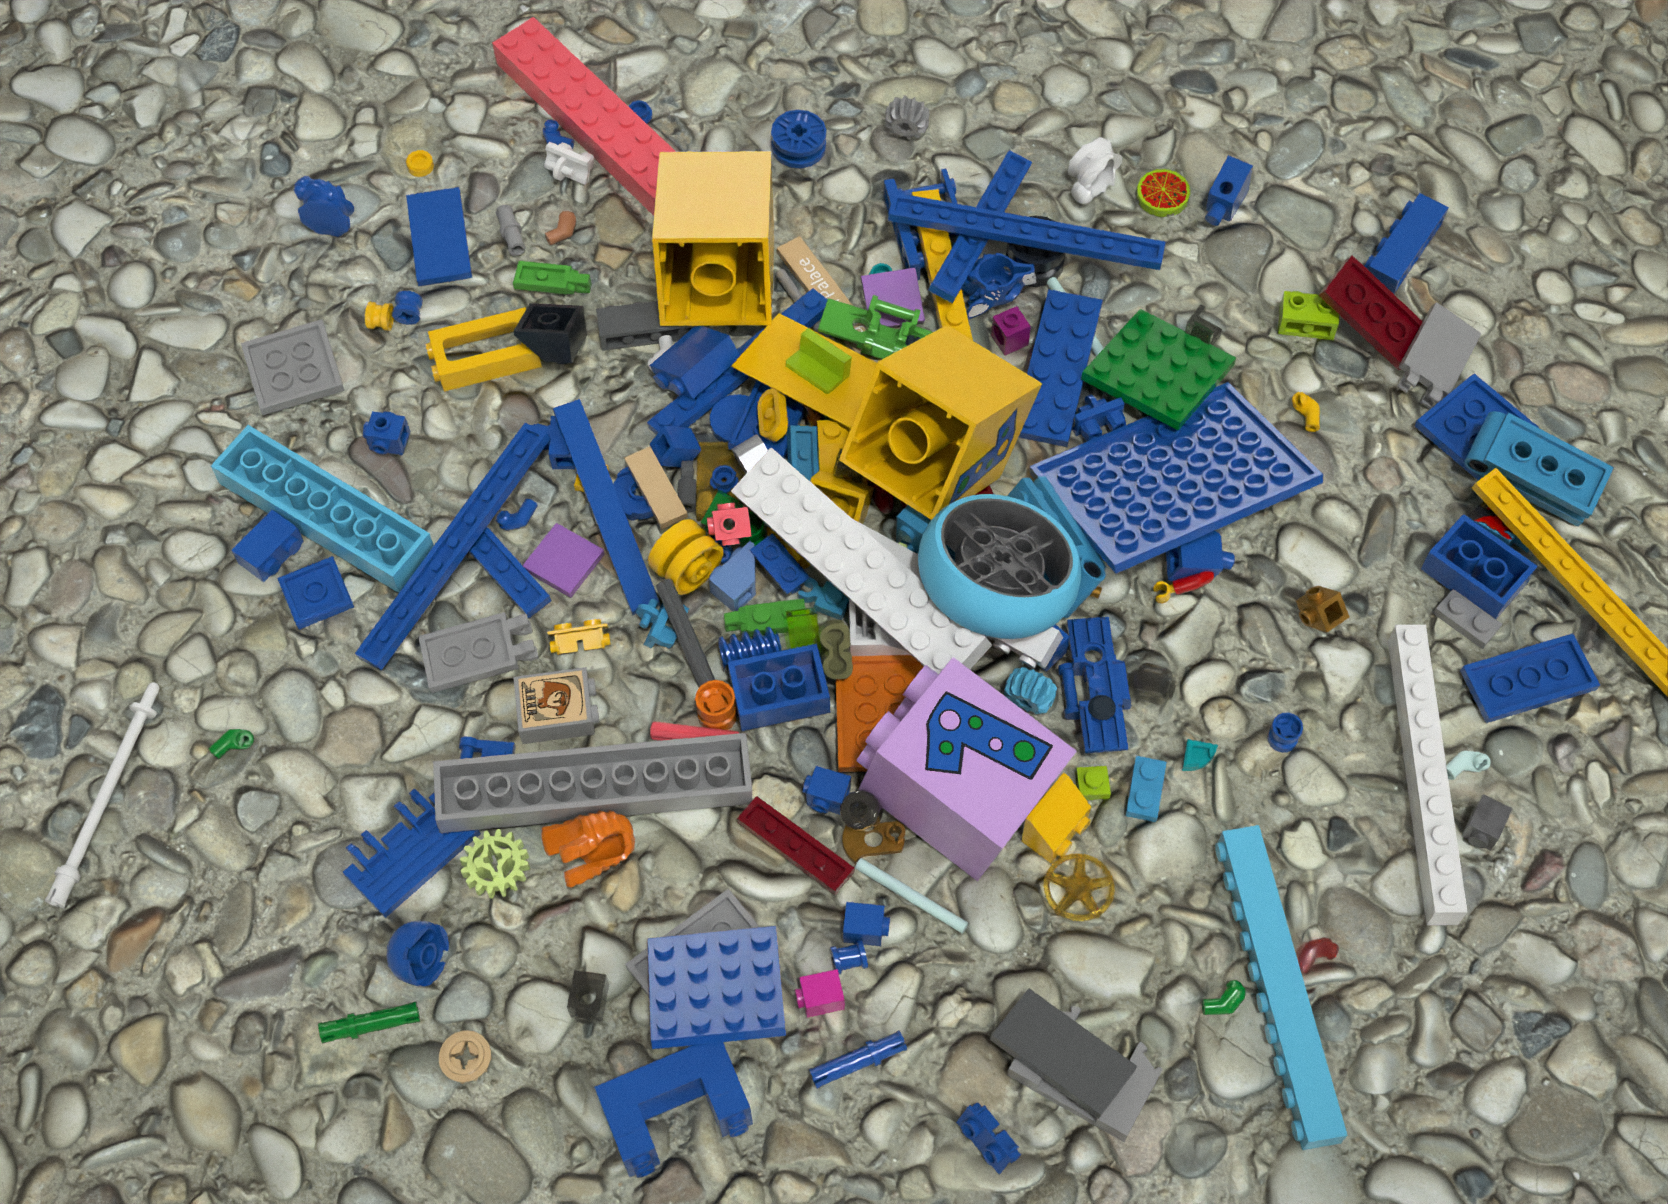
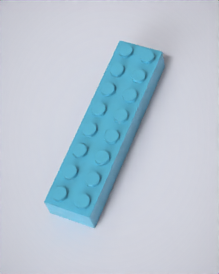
(323, 508)

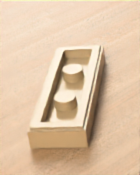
(656, 487)

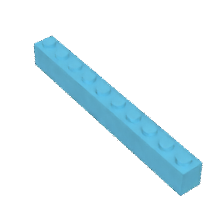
(1281, 989)

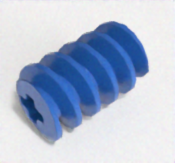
(748, 647)

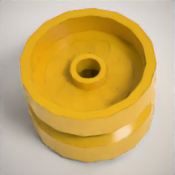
(685, 556)

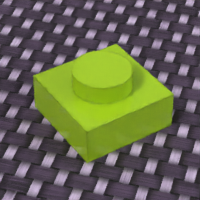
(1093, 782)

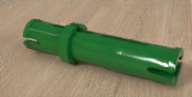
(360, 1024)

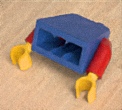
(1194, 565)

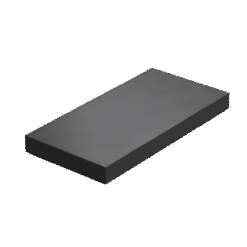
(1063, 1053)

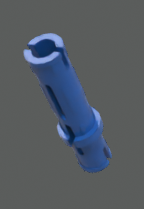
(858, 1059)

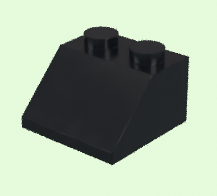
(553, 331)

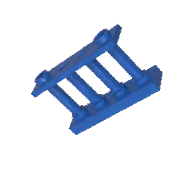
(907, 239)

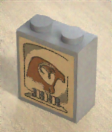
(555, 705)

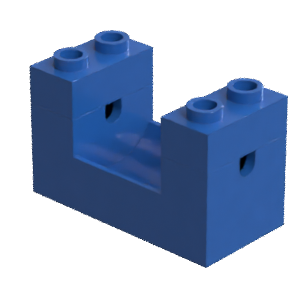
(667, 1085)

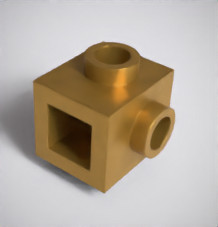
(1322, 608)

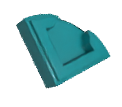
(1198, 754)

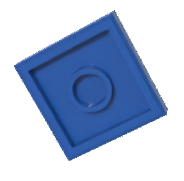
(315, 592)

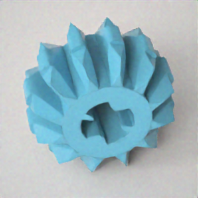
(1030, 690)

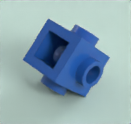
(386, 433)

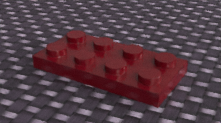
(1372, 310)

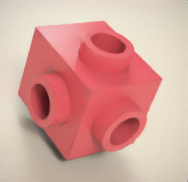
(741, 522)

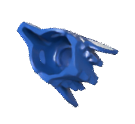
(993, 285)

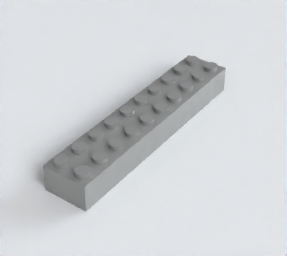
(589, 779)

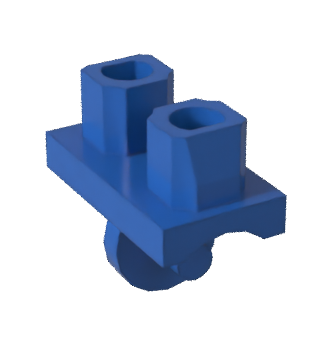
(1098, 414)

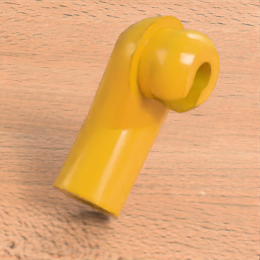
(1309, 409)

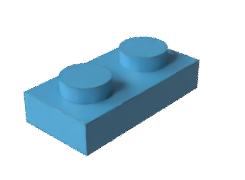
(803, 449)
(1146, 789)

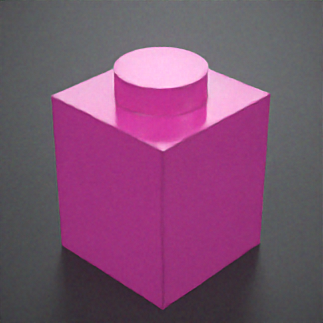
(820, 993)

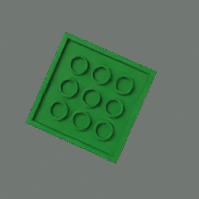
(1158, 369)

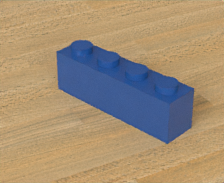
(1407, 241)

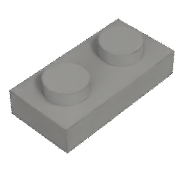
(1467, 619)

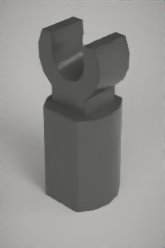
(687, 486)

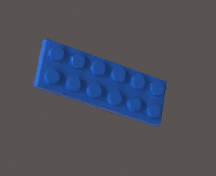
(1058, 363)

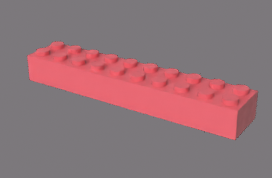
(584, 107)

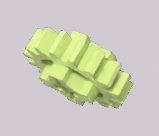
(481, 867)

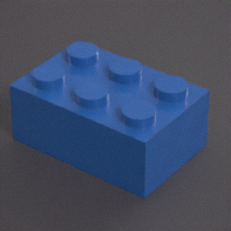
(1478, 566)
(779, 687)

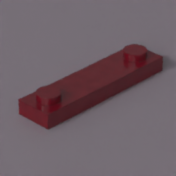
(796, 845)

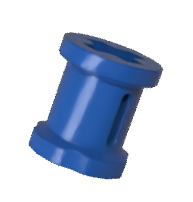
(849, 957)

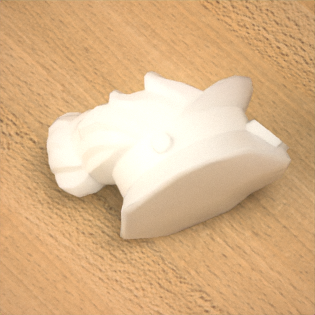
(1094, 168)

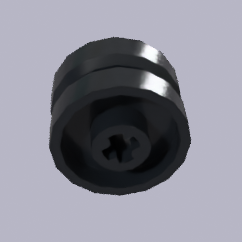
(1046, 262)

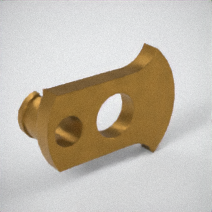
(856, 848)

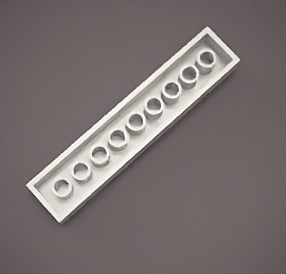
(856, 563)

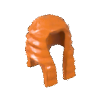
(597, 838)

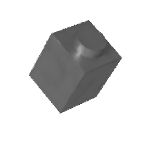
(1486, 822)

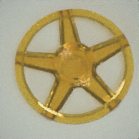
(1079, 887)

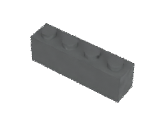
(634, 326)

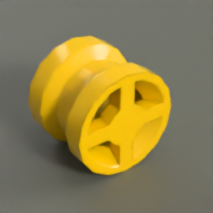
(379, 316)

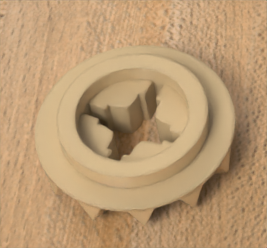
(455, 1046)

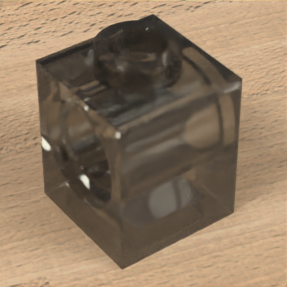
(583, 984)

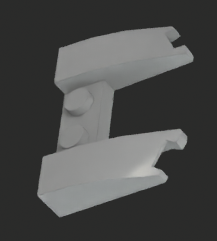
(1122, 1111)

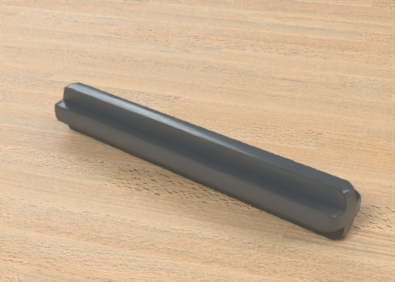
(685, 631)

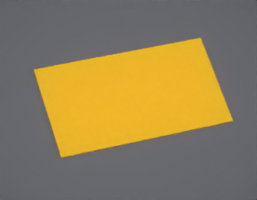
(767, 359)

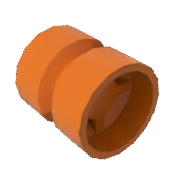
(716, 705)

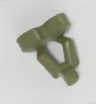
(836, 655)

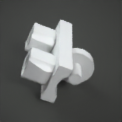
(568, 163)

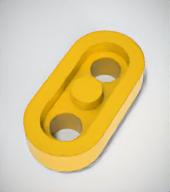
(772, 415)

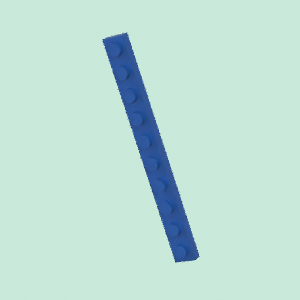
(1027, 231)
(452, 546)

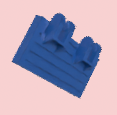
(410, 858)

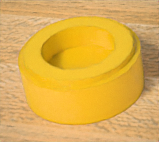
(419, 163)

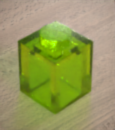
(802, 627)

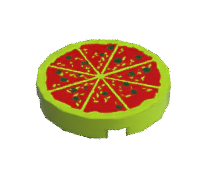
(1163, 192)

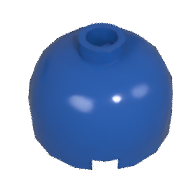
(416, 952)

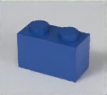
(268, 546)

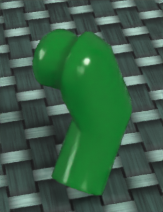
(232, 740)
(1228, 1002)

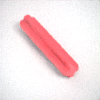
(671, 731)

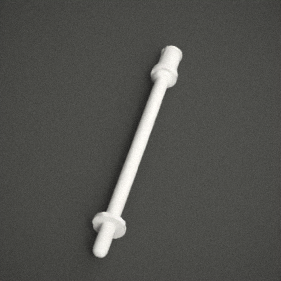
(69, 873)

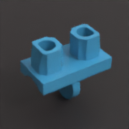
(659, 631)

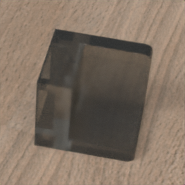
(1202, 328)

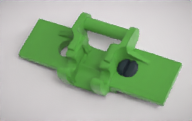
(877, 339)

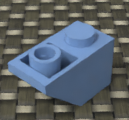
(735, 580)

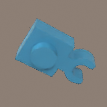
(827, 599)

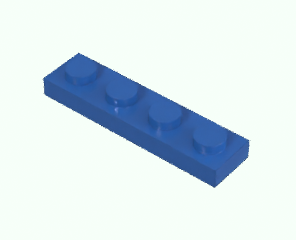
(509, 573)

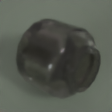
(1152, 683)
(850, 811)

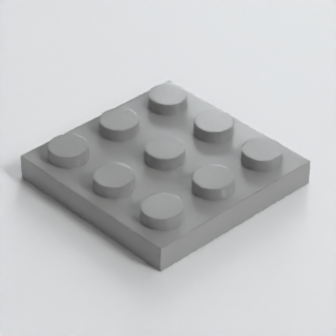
(292, 367)

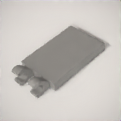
(1438, 354)
(475, 650)

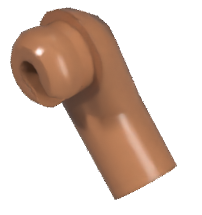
(564, 229)

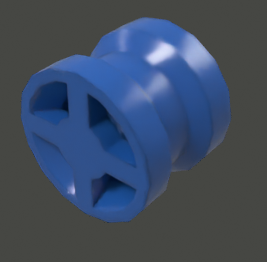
(407, 307)

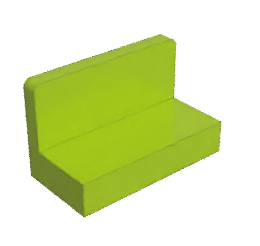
(820, 362)

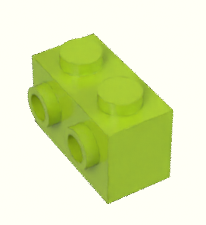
(1306, 316)

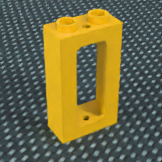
(481, 366)

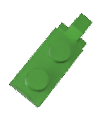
(550, 278)
(761, 616)

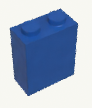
(694, 361)

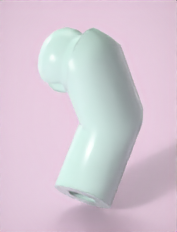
(1467, 761)

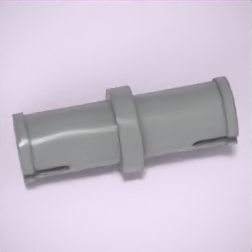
(510, 230)

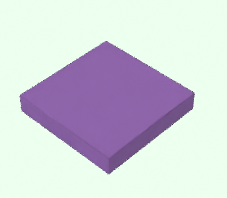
(894, 287)
(563, 560)

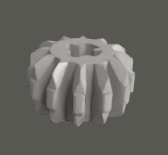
(907, 117)

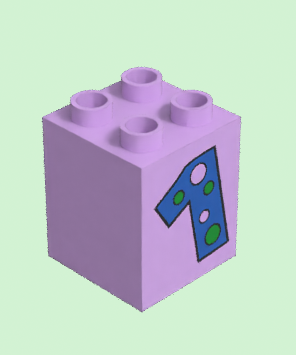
(961, 764)

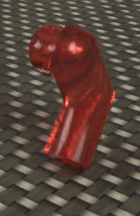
(1316, 949)

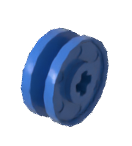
(798, 138)

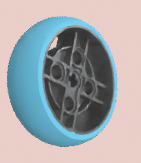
(999, 566)

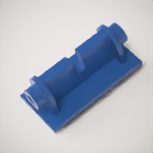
(780, 564)
(978, 1126)

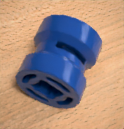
(1288, 726)

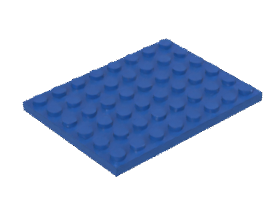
(1164, 487)

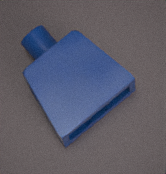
(1228, 190)

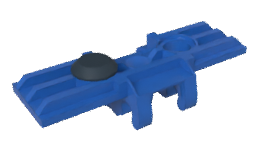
(1107, 686)

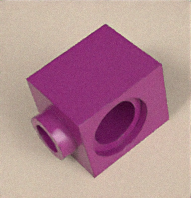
(1010, 330)

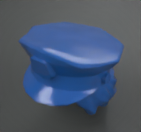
(324, 206)

